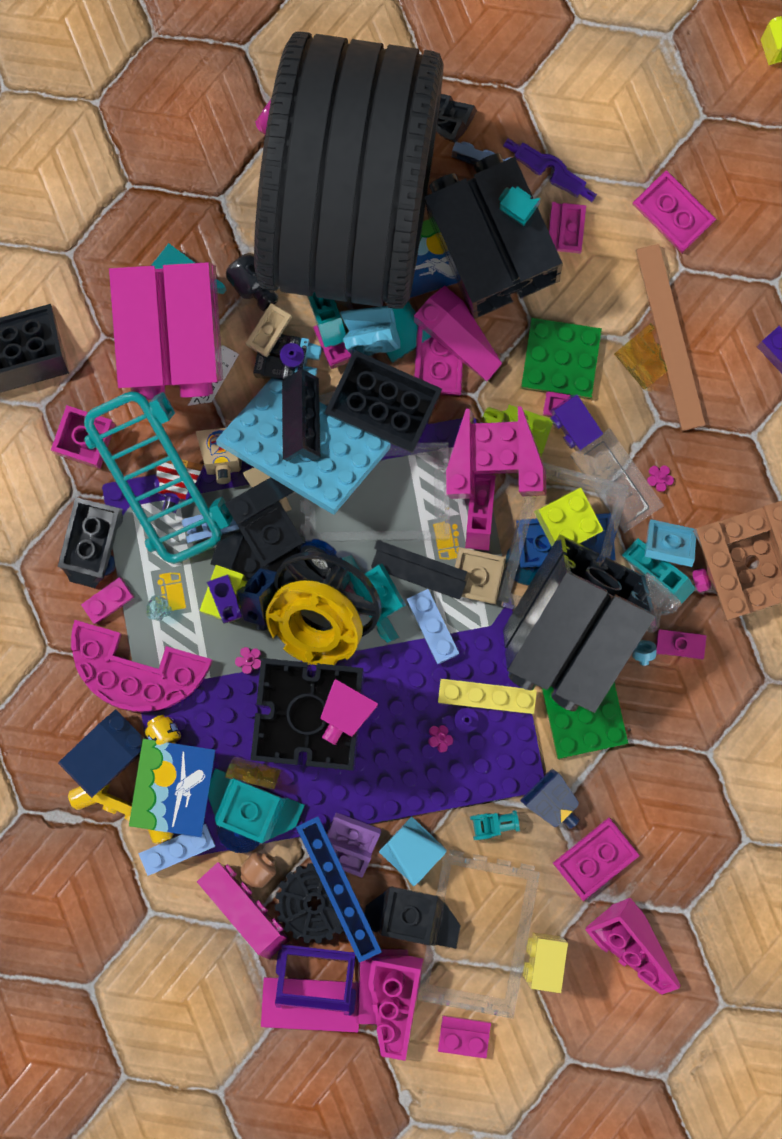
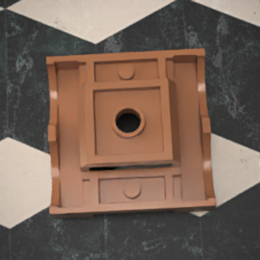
(737, 586)

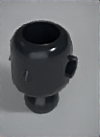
(244, 280)

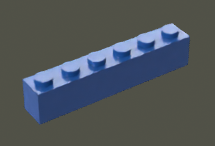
(338, 889)

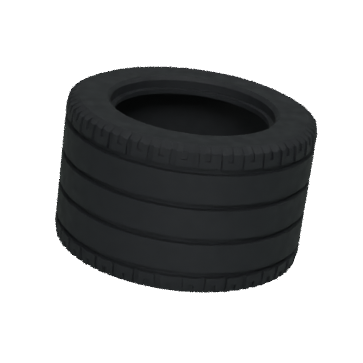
(346, 169)

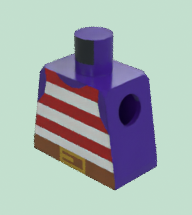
(178, 492)

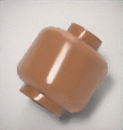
(258, 870)

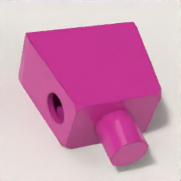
(345, 711)

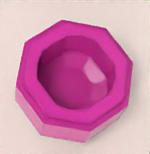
(701, 580)

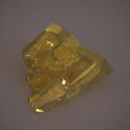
(643, 358)
(253, 772)

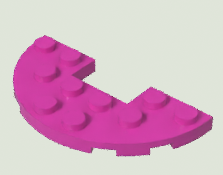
(129, 683)

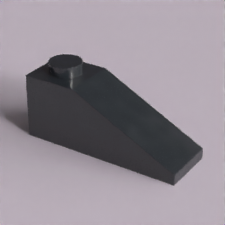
(257, 499)

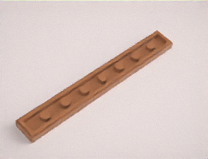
(670, 337)

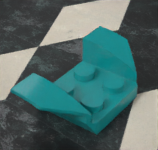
(251, 809)

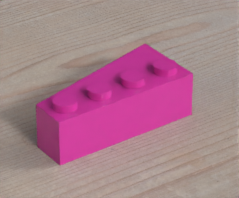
(243, 910)

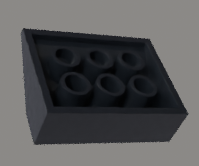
(30, 348)
(383, 401)

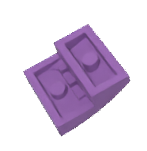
(352, 843)

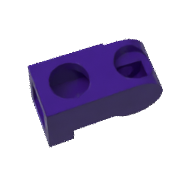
(225, 598)

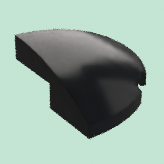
(454, 118)

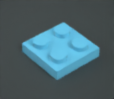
(670, 543)

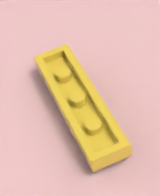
(487, 696)

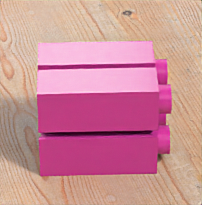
(166, 328)

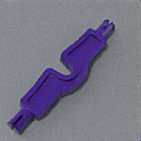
(539, 162)

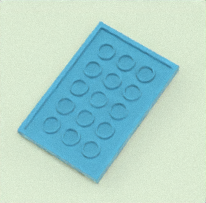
(330, 480)

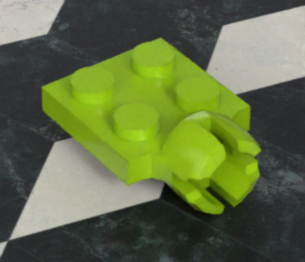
(539, 424)

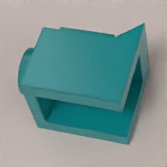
(518, 204)

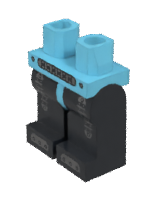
(272, 367)

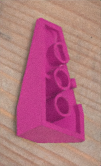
(453, 326)
(630, 937)
(394, 993)

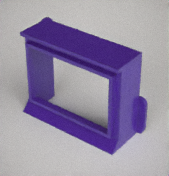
(346, 1005)

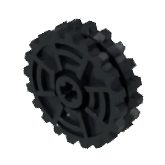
(297, 914)

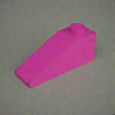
(480, 513)

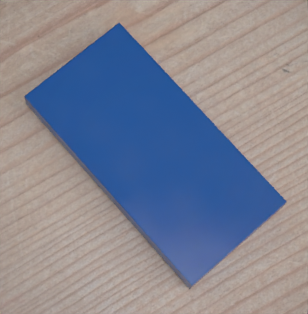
(536, 532)

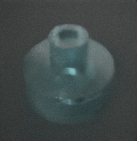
(157, 608)

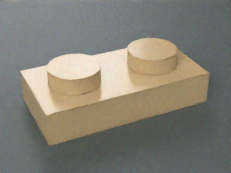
(268, 330)

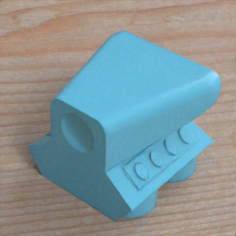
(371, 330)
(413, 851)

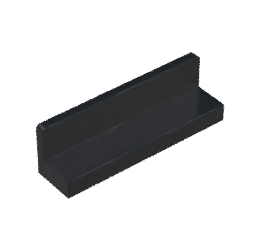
(301, 416)
(420, 570)

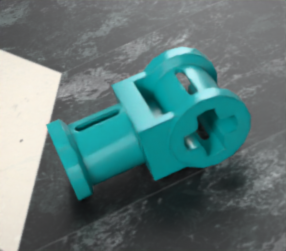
(492, 824)

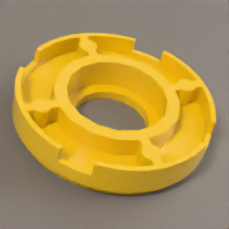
(305, 642)

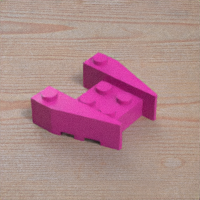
(494, 450)

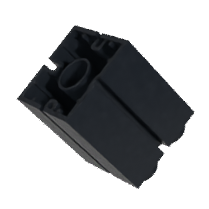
(486, 246)
(576, 625)
(296, 712)

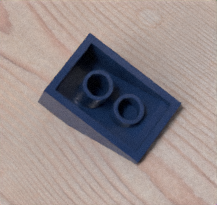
(103, 753)

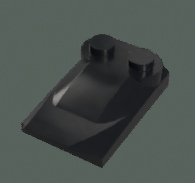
(89, 541)

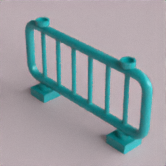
(157, 412)

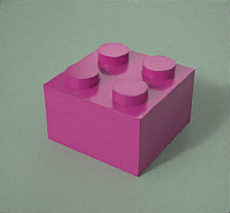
(71, 437)

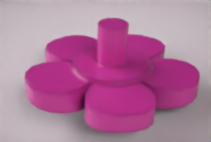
(659, 478)
(249, 660)
(440, 738)

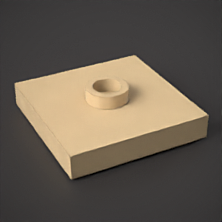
(485, 574)

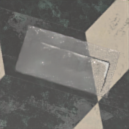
(610, 461)

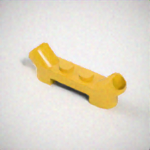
(80, 799)

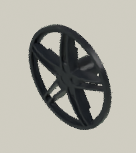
(336, 578)

